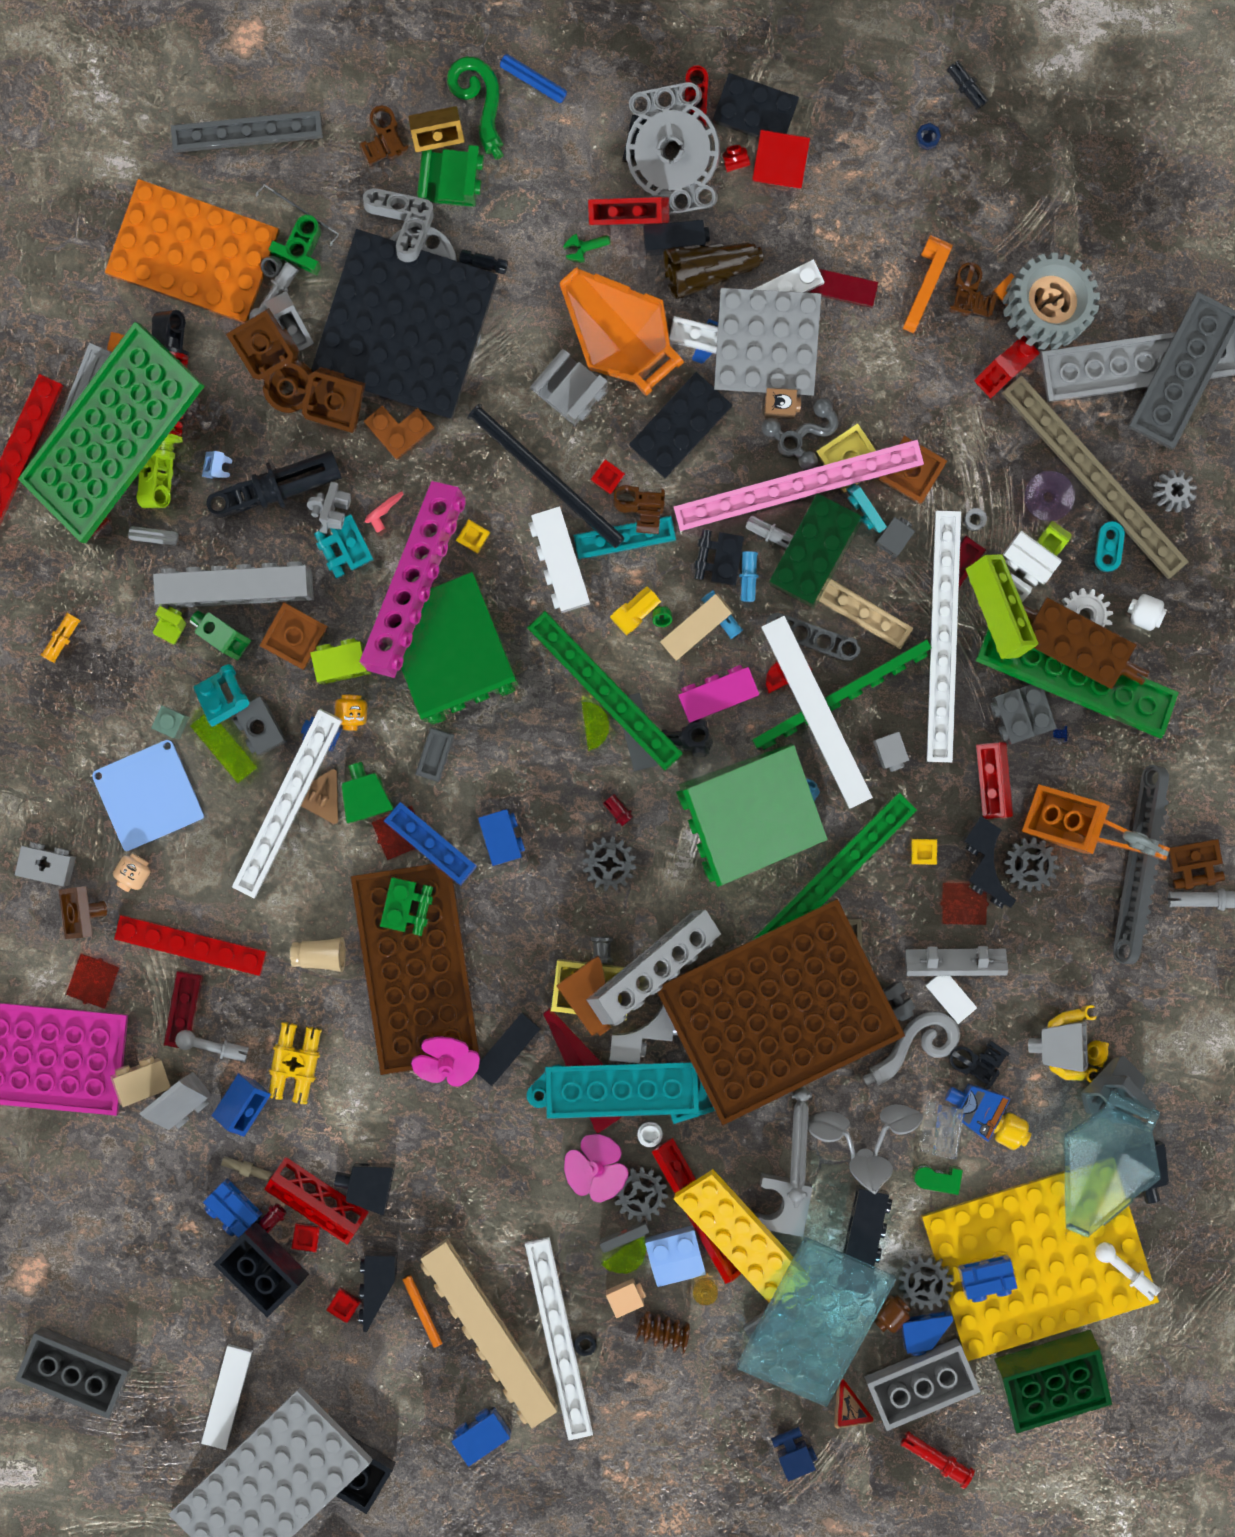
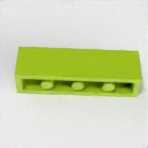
(1001, 606)

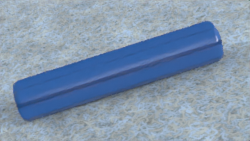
(533, 78)

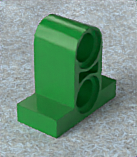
(296, 239)

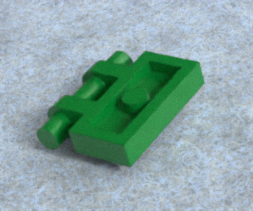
(398, 906)

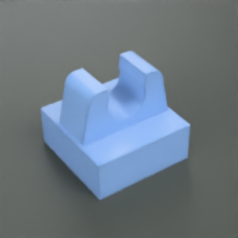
(213, 465)

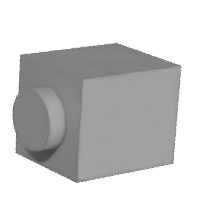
(891, 751)

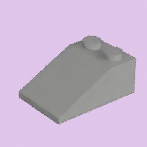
(178, 1102)

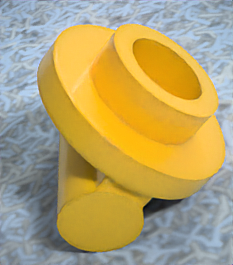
(1097, 1053)

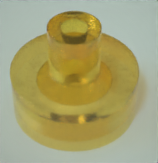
(702, 1286)

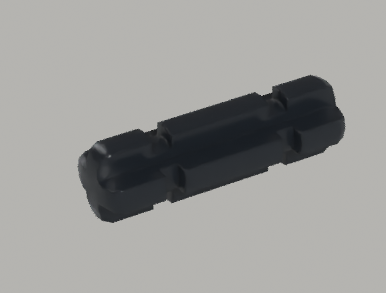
(483, 261)

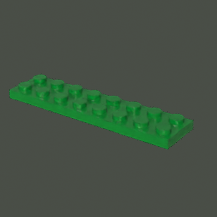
(1136, 705)

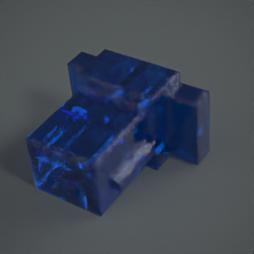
(1061, 733)

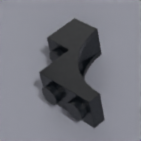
(983, 878)

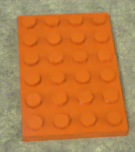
(191, 251)

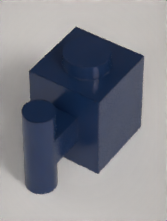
(794, 1458)

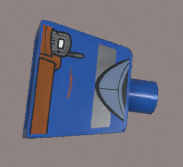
(981, 1108)

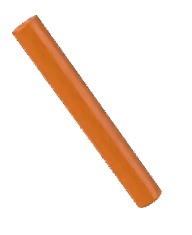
(422, 1311)

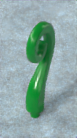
(487, 130)

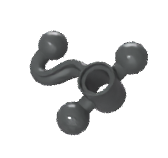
(807, 460)

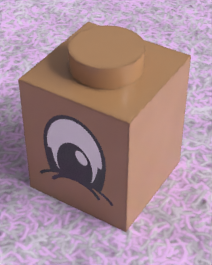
(781, 403)

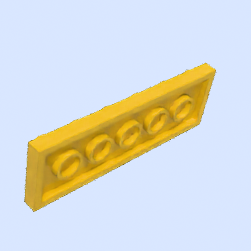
(736, 1231)

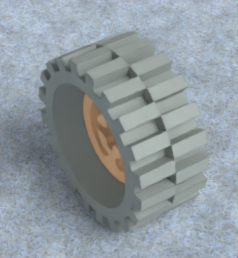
(1048, 280)

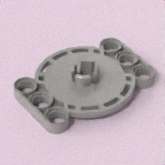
(677, 125)

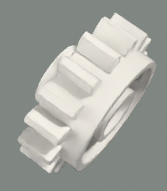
(1091, 604)

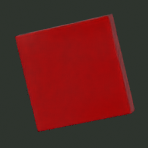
(781, 159)

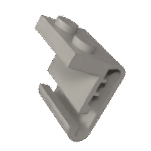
(570, 387)

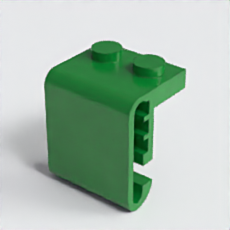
(451, 176)

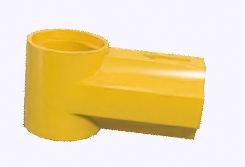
(631, 614)

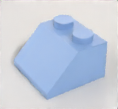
(675, 1256)

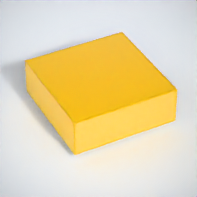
(473, 536)
(923, 851)

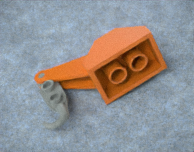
(1077, 824)

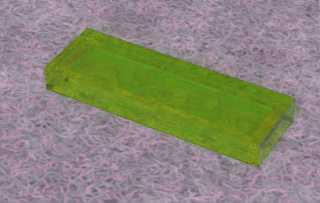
(224, 748)

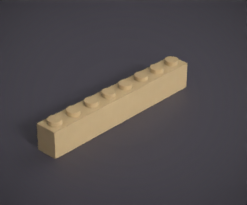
(489, 1333)

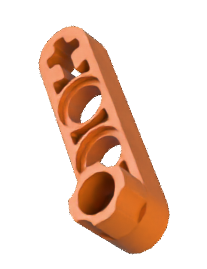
(938, 252)

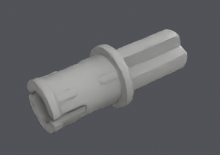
(769, 531)

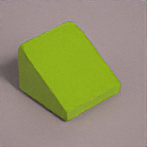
(1054, 538)

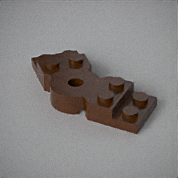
(273, 356)

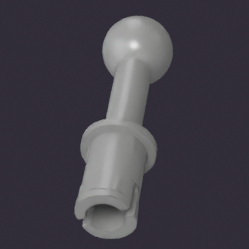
(280, 283)
(186, 1040)

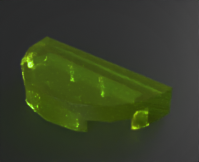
(595, 724)
(627, 1258)

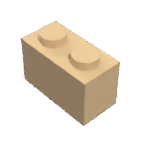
(140, 1081)

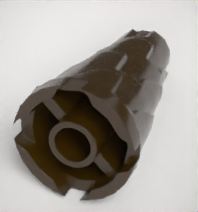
(697, 267)

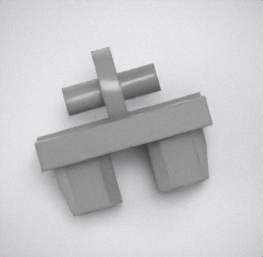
(329, 517)

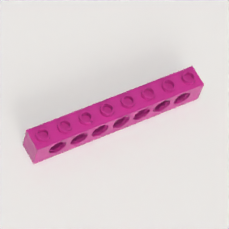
(438, 498)

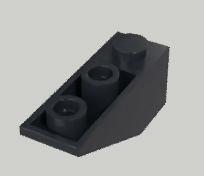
(379, 1276)

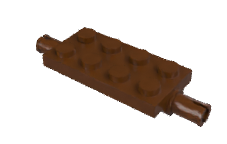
(1083, 644)

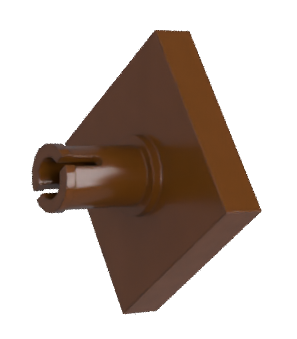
(77, 912)

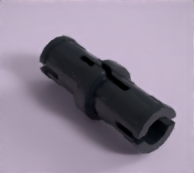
(967, 85)

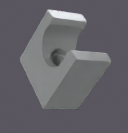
(786, 1218)

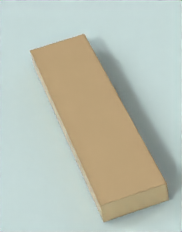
(865, 614)

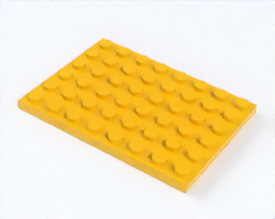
(1053, 1267)

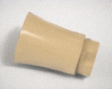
(319, 954)

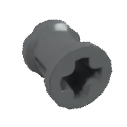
(602, 947)

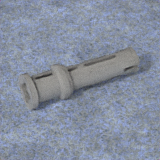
(1220, 899)

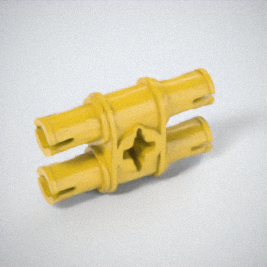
(286, 1052)

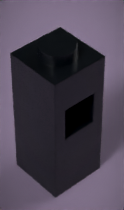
(675, 234)

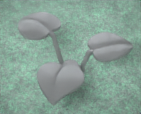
(866, 1165)

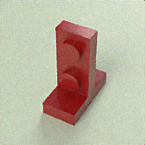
(1006, 367)

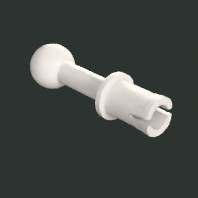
(1106, 1253)

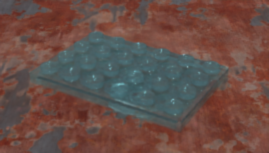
(816, 1321)

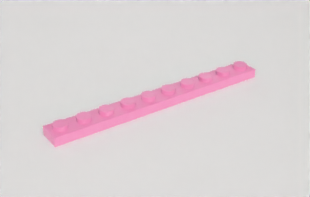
(799, 485)

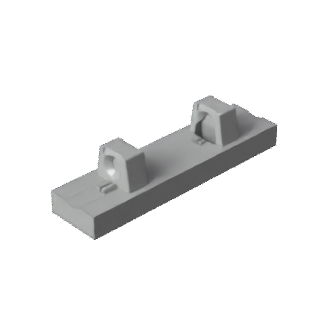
(956, 962)

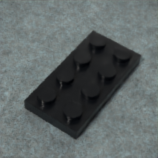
(680, 425)

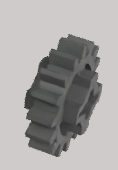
(1038, 872)
(607, 877)
(652, 1190)
(920, 1273)

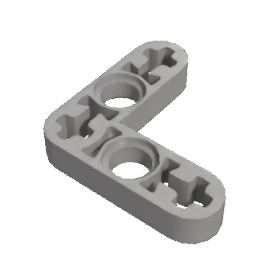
(412, 218)

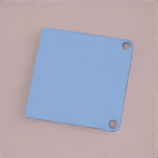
(148, 795)

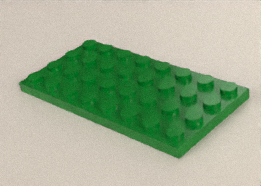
(111, 432)

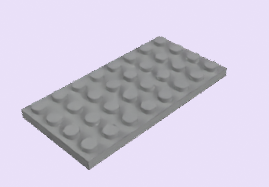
(275, 1476)

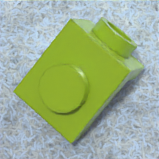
(169, 624)

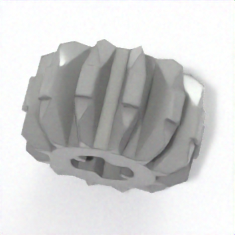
(1182, 496)

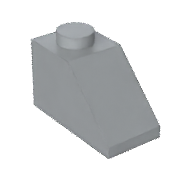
(289, 318)

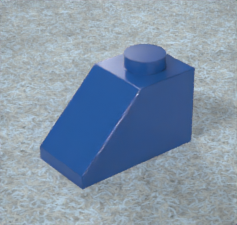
(924, 1331)

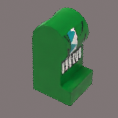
(938, 1180)

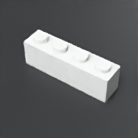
(560, 560)

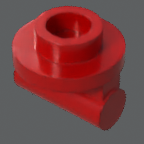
(735, 158)

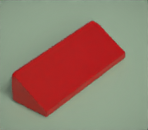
(994, 780)

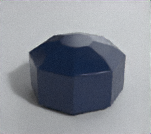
(928, 136)

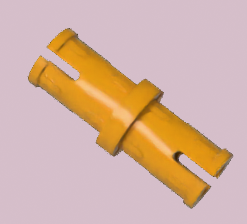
(60, 637)

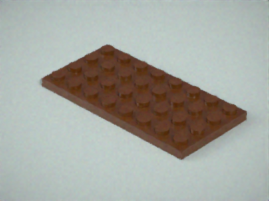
(412, 980)

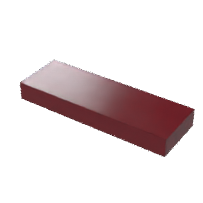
(847, 288)
(183, 1005)

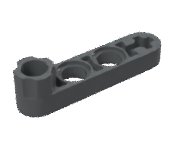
(812, 635)

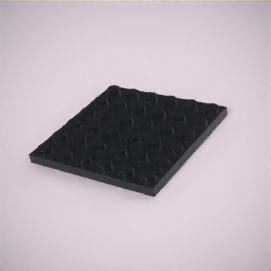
(405, 324)

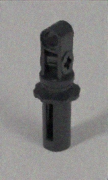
(264, 489)

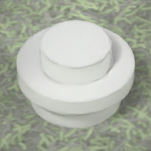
(650, 1134)

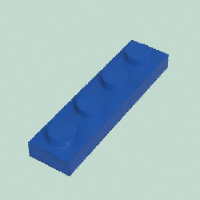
(430, 843)

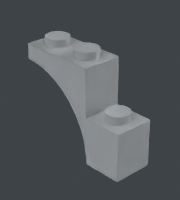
(629, 1045)

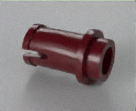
(618, 810)
(272, 1217)

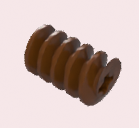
(663, 1332)

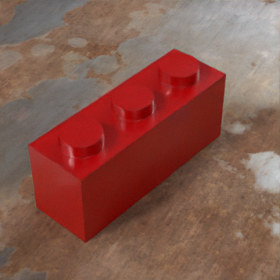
(628, 211)

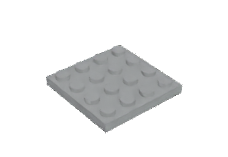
(767, 340)

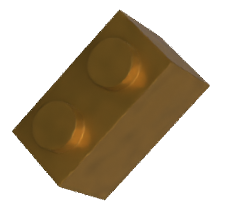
(436, 129)

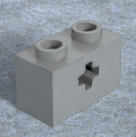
(30, 864)

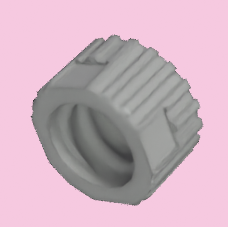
(969, 525)

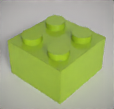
(338, 662)

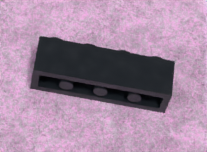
(867, 1225)

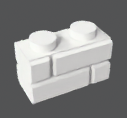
(1030, 559)

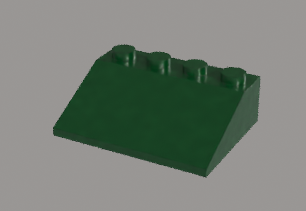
(1053, 1381)

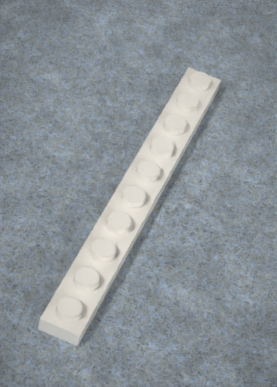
(943, 636)

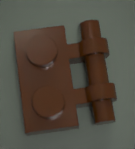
(1195, 856)

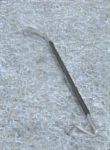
(300, 209)

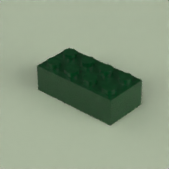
(815, 551)

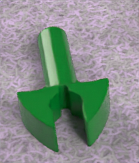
(584, 246)

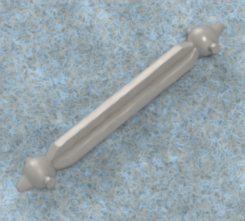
(799, 1146)

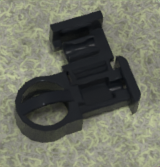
(984, 1067)

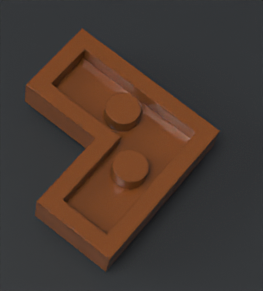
(398, 437)

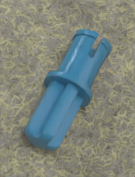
(748, 576)

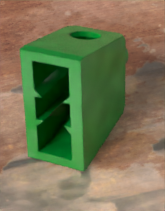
(220, 634)
(364, 795)

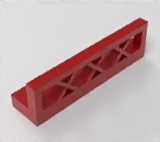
(314, 1208)

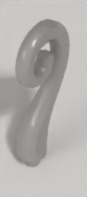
(890, 1066)

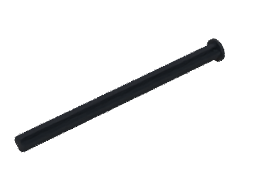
(546, 476)

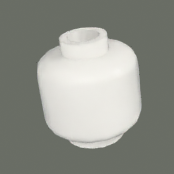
(1147, 612)

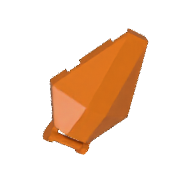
(619, 329)

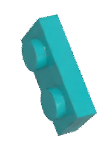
(859, 500)

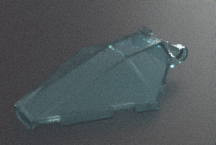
(1108, 1163)

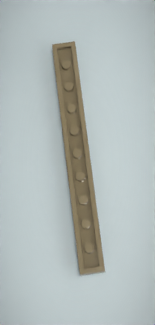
(1094, 477)

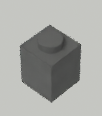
(895, 536)

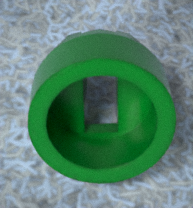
(667, 616)

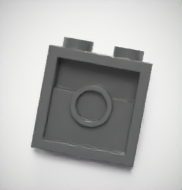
(1023, 714)

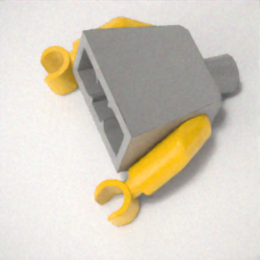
(1065, 1045)

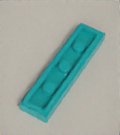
(592, 544)

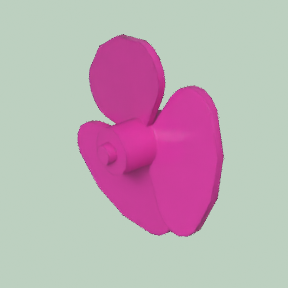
(451, 1061)
(594, 1176)

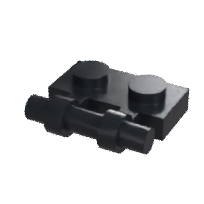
(726, 558)

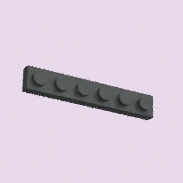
(246, 131)

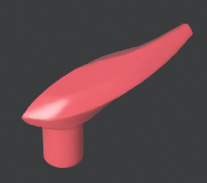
(374, 516)

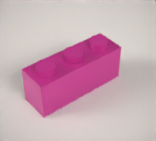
(718, 693)

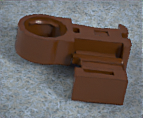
(388, 141)
(971, 299)
(647, 502)

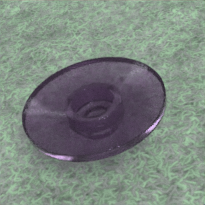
(1054, 484)

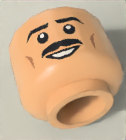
(131, 872)

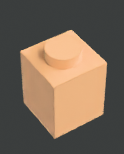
(626, 1297)

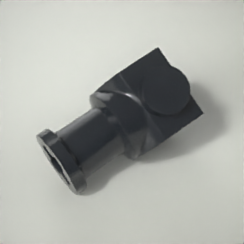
(686, 738)

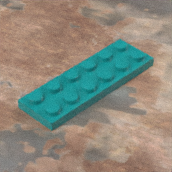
(621, 1090)

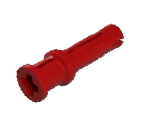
(947, 1465)

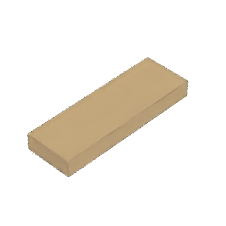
(696, 626)

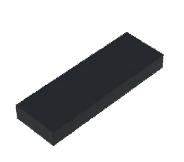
(507, 1048)

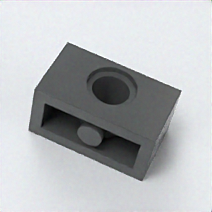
(272, 734)

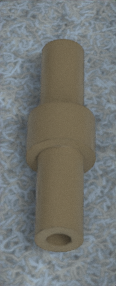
(246, 1168)

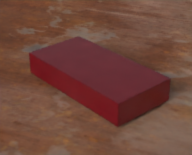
(969, 554)

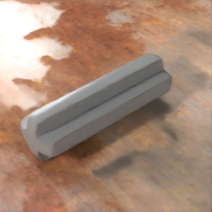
(153, 535)

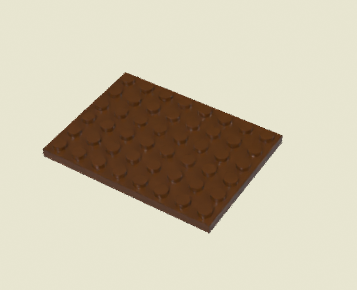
(780, 1012)

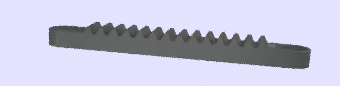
(1141, 866)

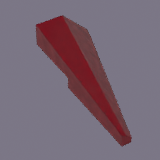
(575, 1054)

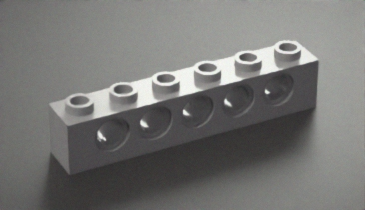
(605, 1000)

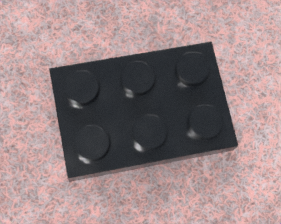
(754, 107)

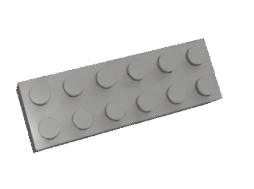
(233, 586)

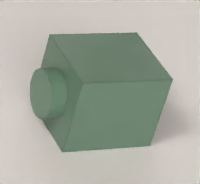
(170, 722)

